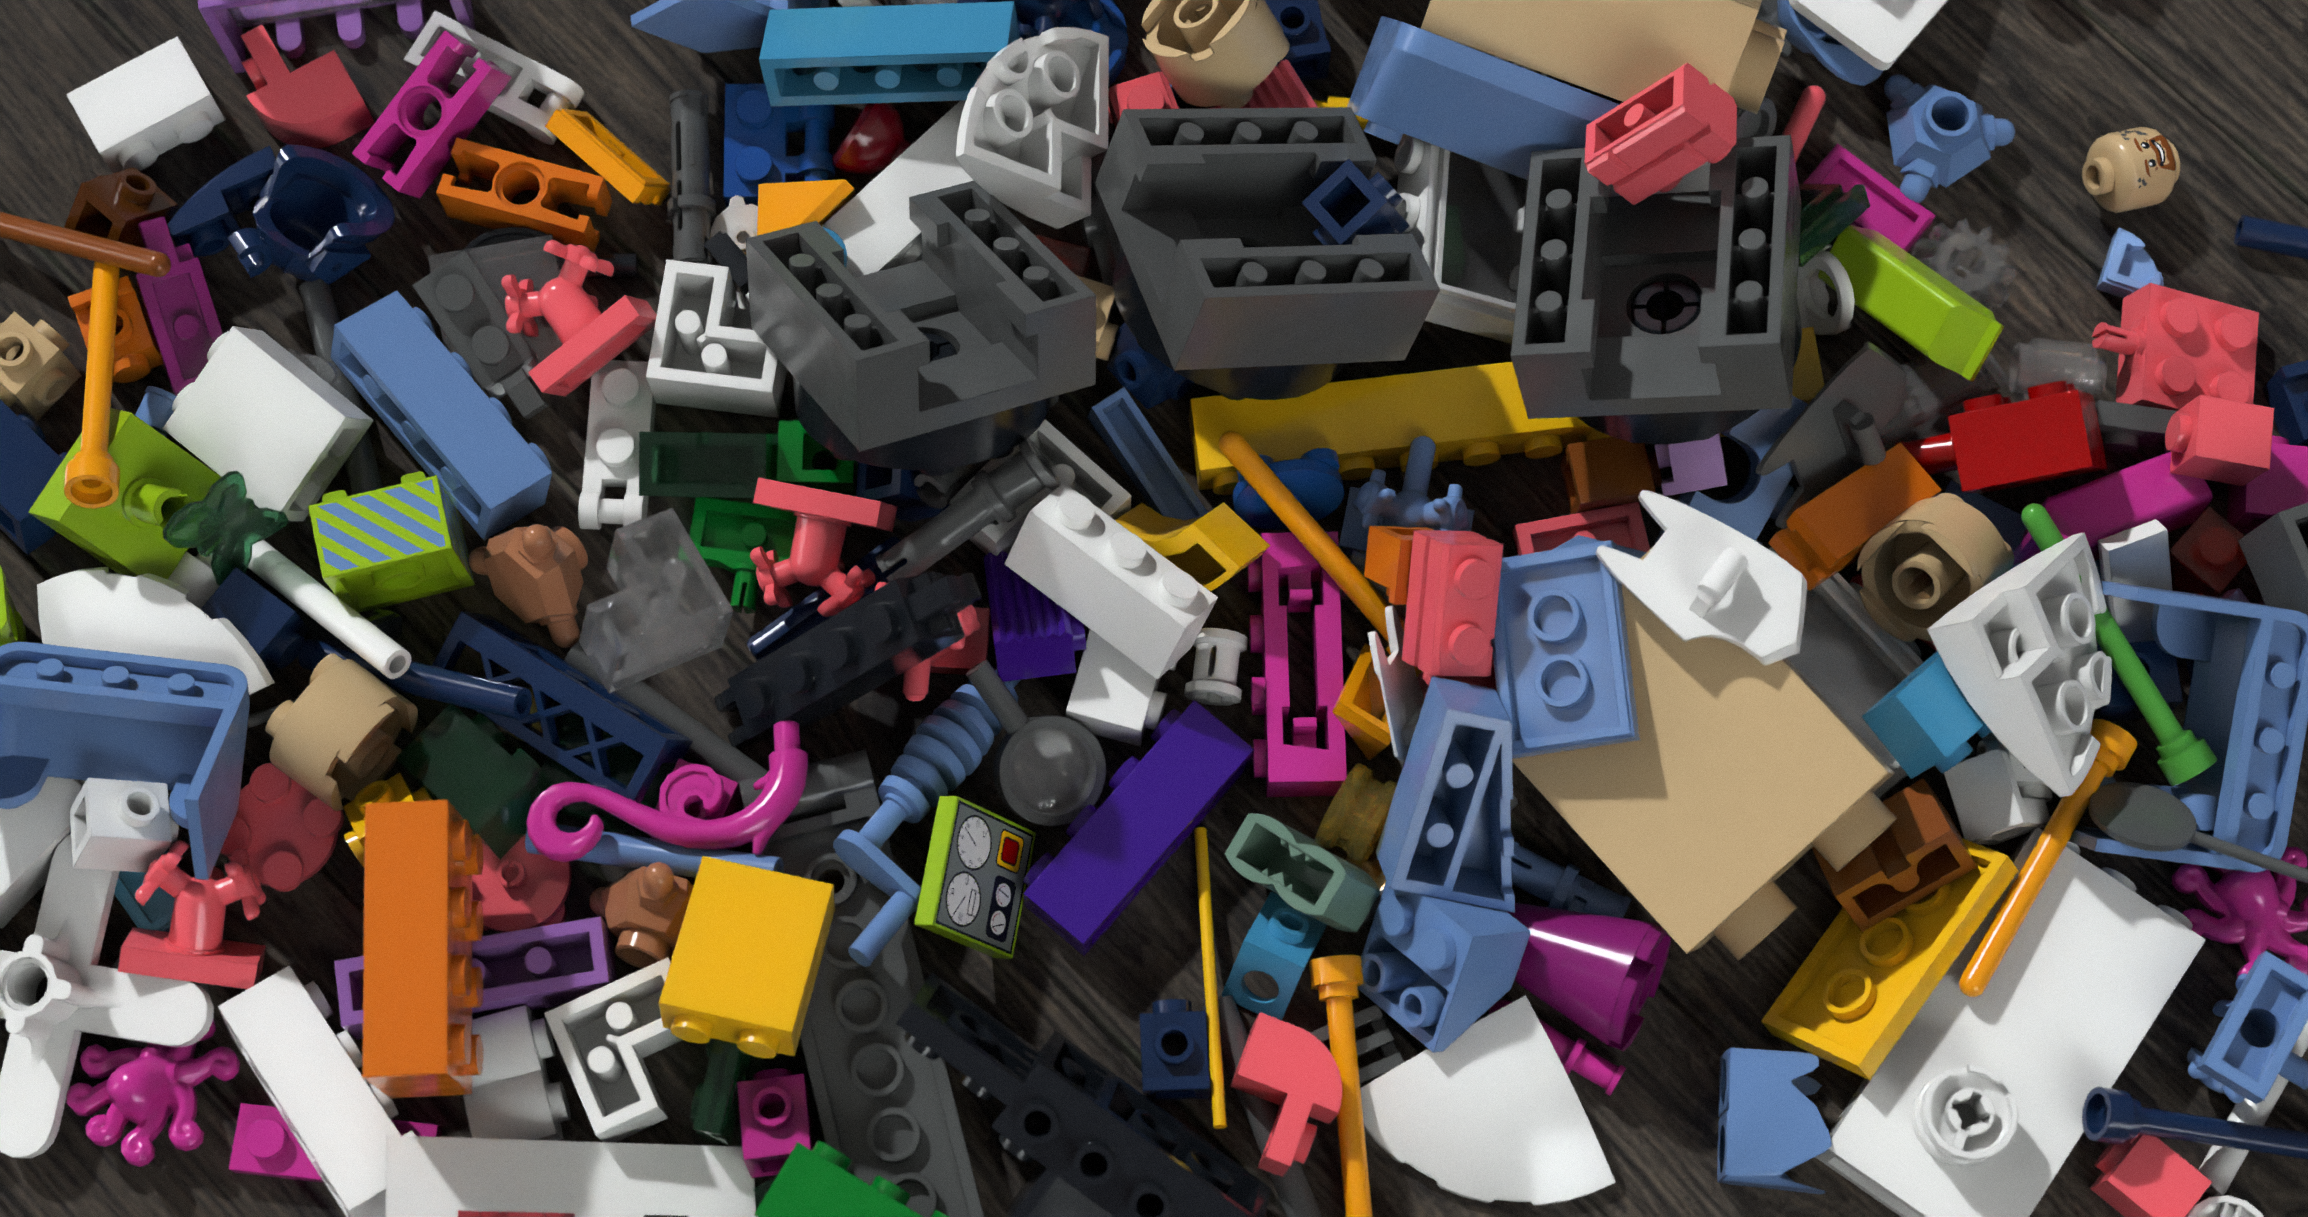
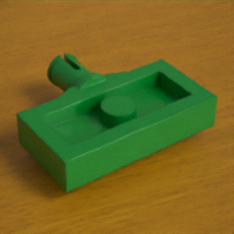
(729, 532)

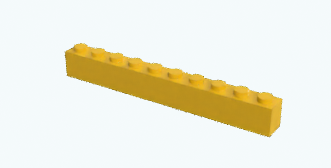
(1372, 421)

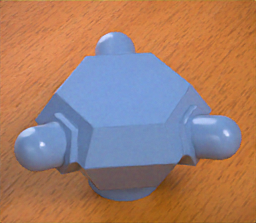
(1938, 135)

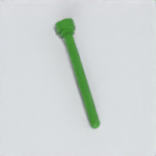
(2180, 751)

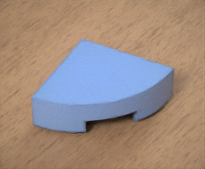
(2127, 266)

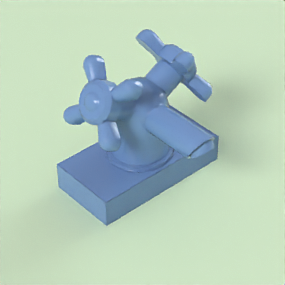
(2256, 1033)

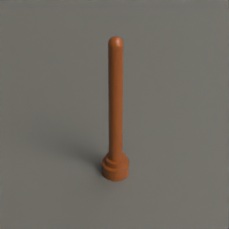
(84, 245)

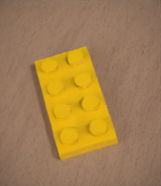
(1868, 986)

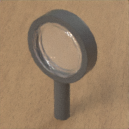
(1045, 762)

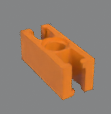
(513, 174)
(1839, 522)

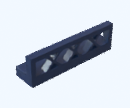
(577, 694)

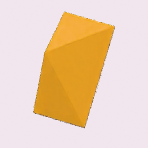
(799, 203)
(1362, 706)

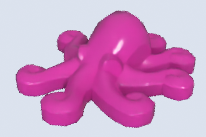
(2250, 909)
(146, 1090)

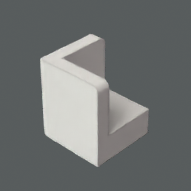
(1990, 800)

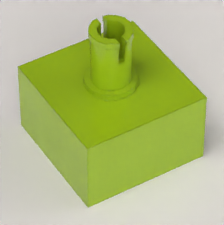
(153, 485)

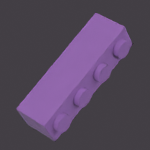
(518, 969)

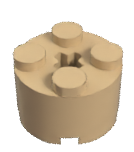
(1214, 47)
(1929, 564)
(339, 731)

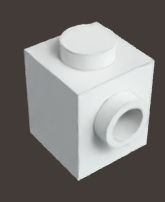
(120, 825)

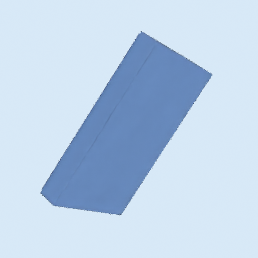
(1563, 652)

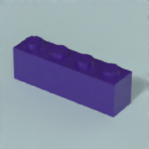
(1137, 826)

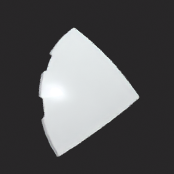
(1039, 123)
(140, 618)
(2032, 660)
(1490, 1116)

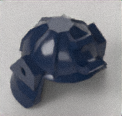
(313, 217)

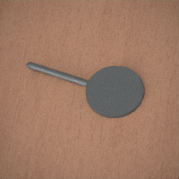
(2162, 823)

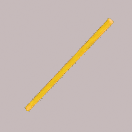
(1210, 979)

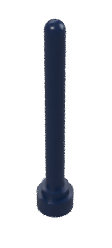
(2115, 1117)

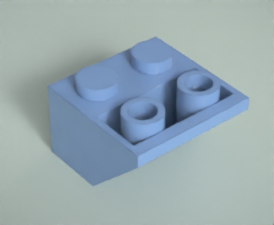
(1439, 963)

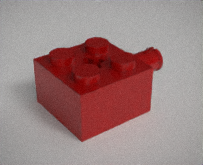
(2018, 442)

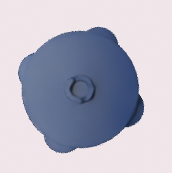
(1310, 479)

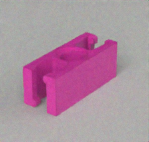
(406, 111)

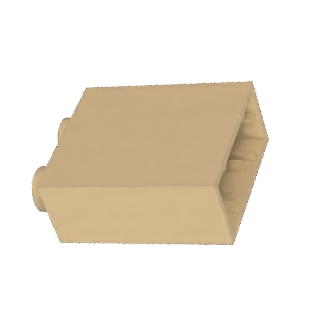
(1621, 43)
(1721, 790)

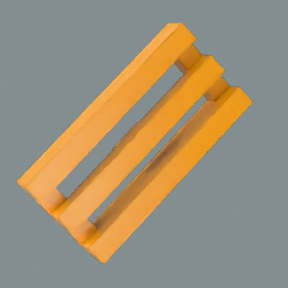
(608, 156)

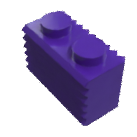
(1028, 628)

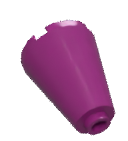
(1593, 968)

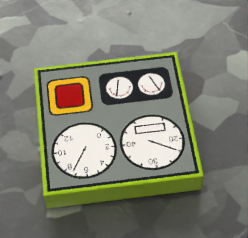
(975, 877)

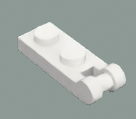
(525, 74)
(617, 412)

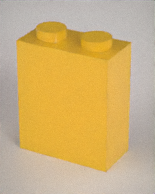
(747, 958)

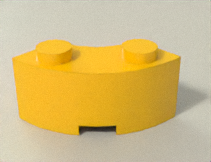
(1204, 547)

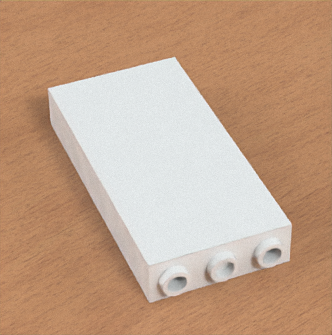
(2051, 1023)

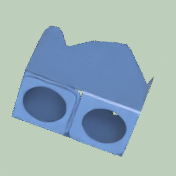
(1767, 1118)

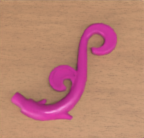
(672, 824)

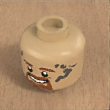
(2131, 169)

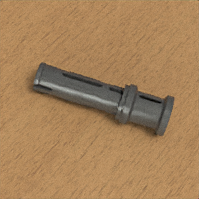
(992, 498)

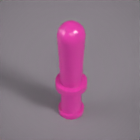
(1577, 1057)

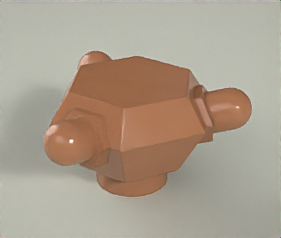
(536, 576)
(644, 912)

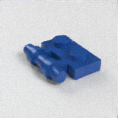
(759, 142)

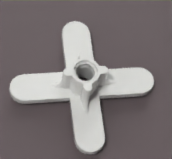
(76, 1001)

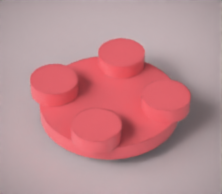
(282, 829)
(521, 889)

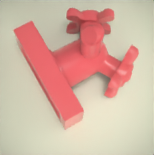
(586, 334)
(817, 543)
(195, 941)

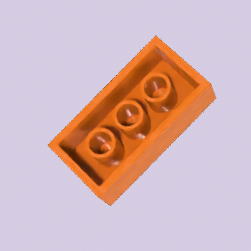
(420, 950)

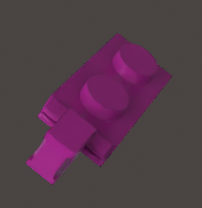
(178, 307)

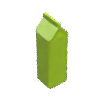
(1915, 301)

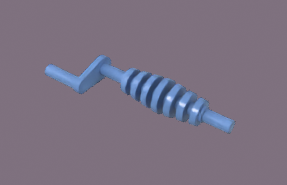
(933, 762)

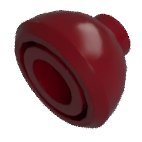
(871, 140)

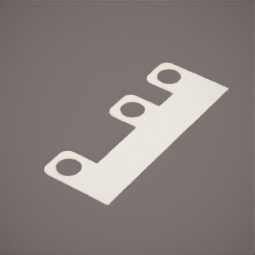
(564, 1177)

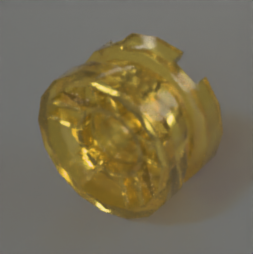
(1357, 815)

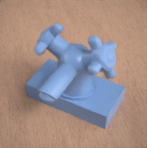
(1411, 507)

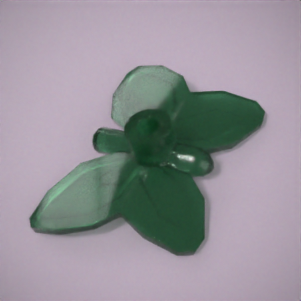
(224, 525)

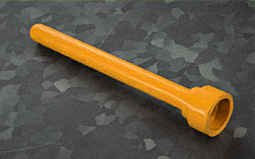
(92, 474)
(1307, 530)
(2113, 755)
(1337, 985)

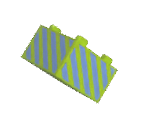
(391, 543)

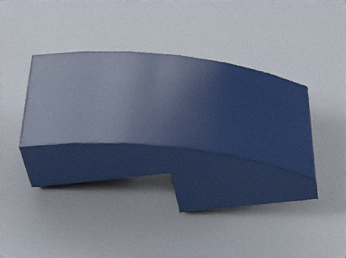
(211, 212)

